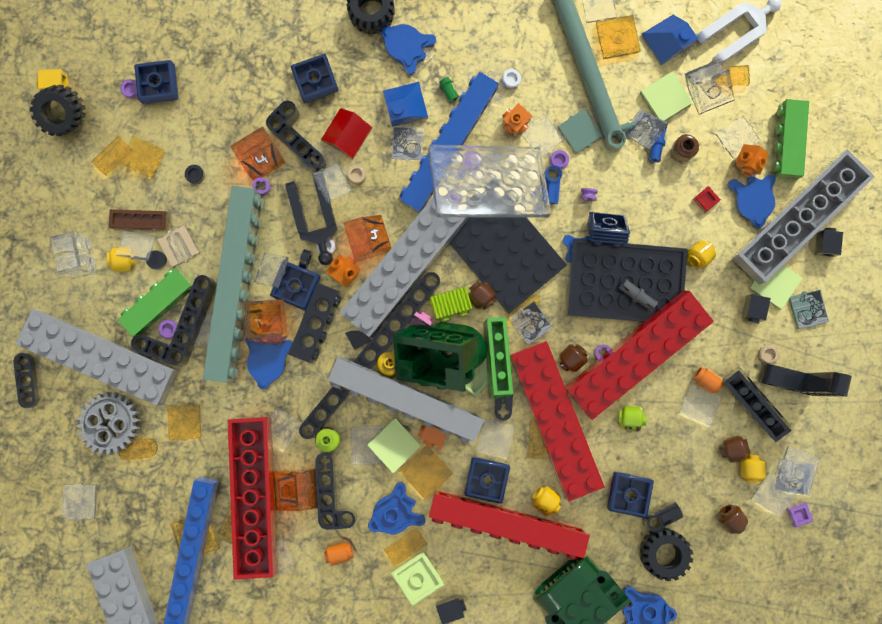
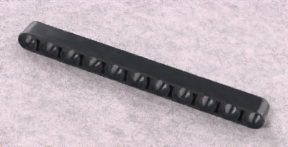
(372, 345)

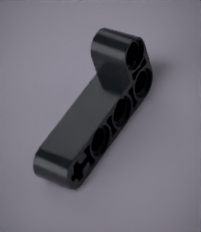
(298, 141)
(331, 509)

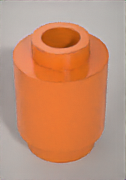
(708, 380)
(338, 553)

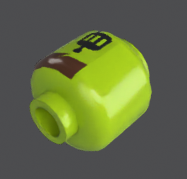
(632, 418)
(331, 433)

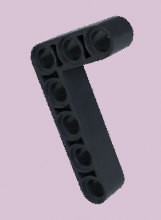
(183, 327)
(813, 384)

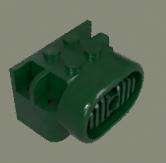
(439, 355)
(580, 594)

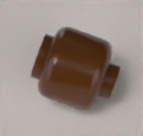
(685, 147)
(482, 295)
(573, 357)
(735, 449)
(732, 519)

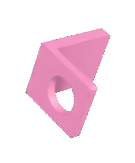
(422, 319)

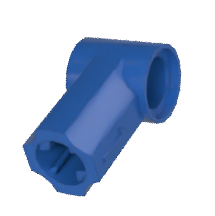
(553, 186)

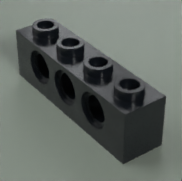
(320, 294)
(757, 404)

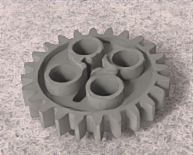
(122, 412)

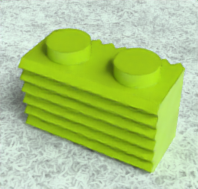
(451, 304)

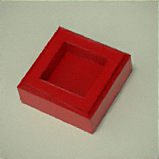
(706, 199)

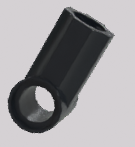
(664, 517)

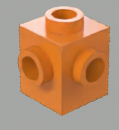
(516, 120)
(751, 159)
(343, 270)

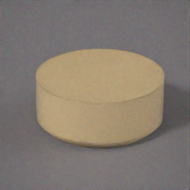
(356, 174)
(768, 354)

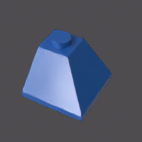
(669, 38)
(405, 104)

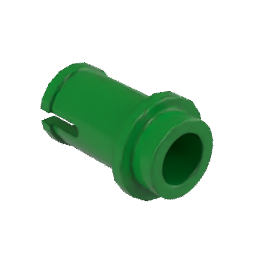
(448, 88)

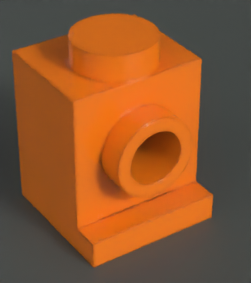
(432, 436)

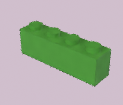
(791, 139)
(155, 303)
(498, 358)

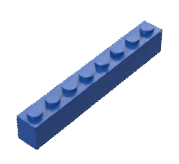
(453, 133)
(191, 551)

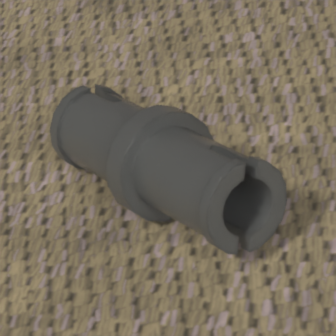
(638, 295)

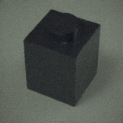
(829, 242)
(755, 308)
(451, 609)

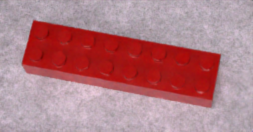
(639, 354)
(556, 421)
(252, 498)
(509, 524)

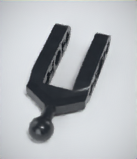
(317, 237)

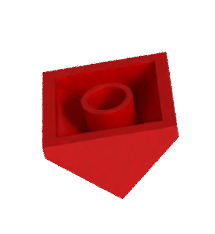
(347, 132)

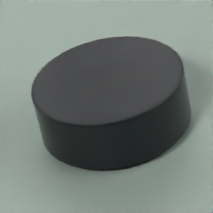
(194, 174)
(305, 259)
(157, 260)

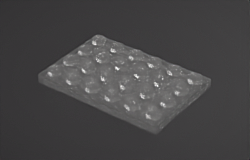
(488, 181)

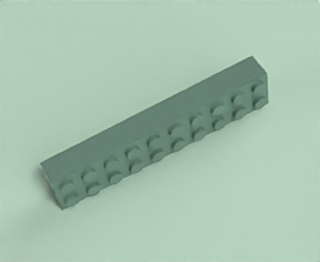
(233, 285)

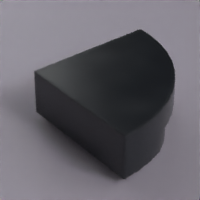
(357, 339)

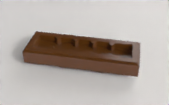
(138, 220)

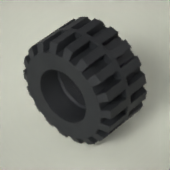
(374, 21)
(47, 120)
(680, 561)

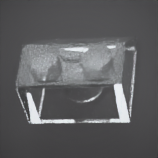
(705, 91)

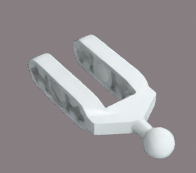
(754, 15)

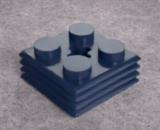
(148, 73)
(325, 81)
(608, 228)
(300, 297)
(493, 491)
(637, 505)

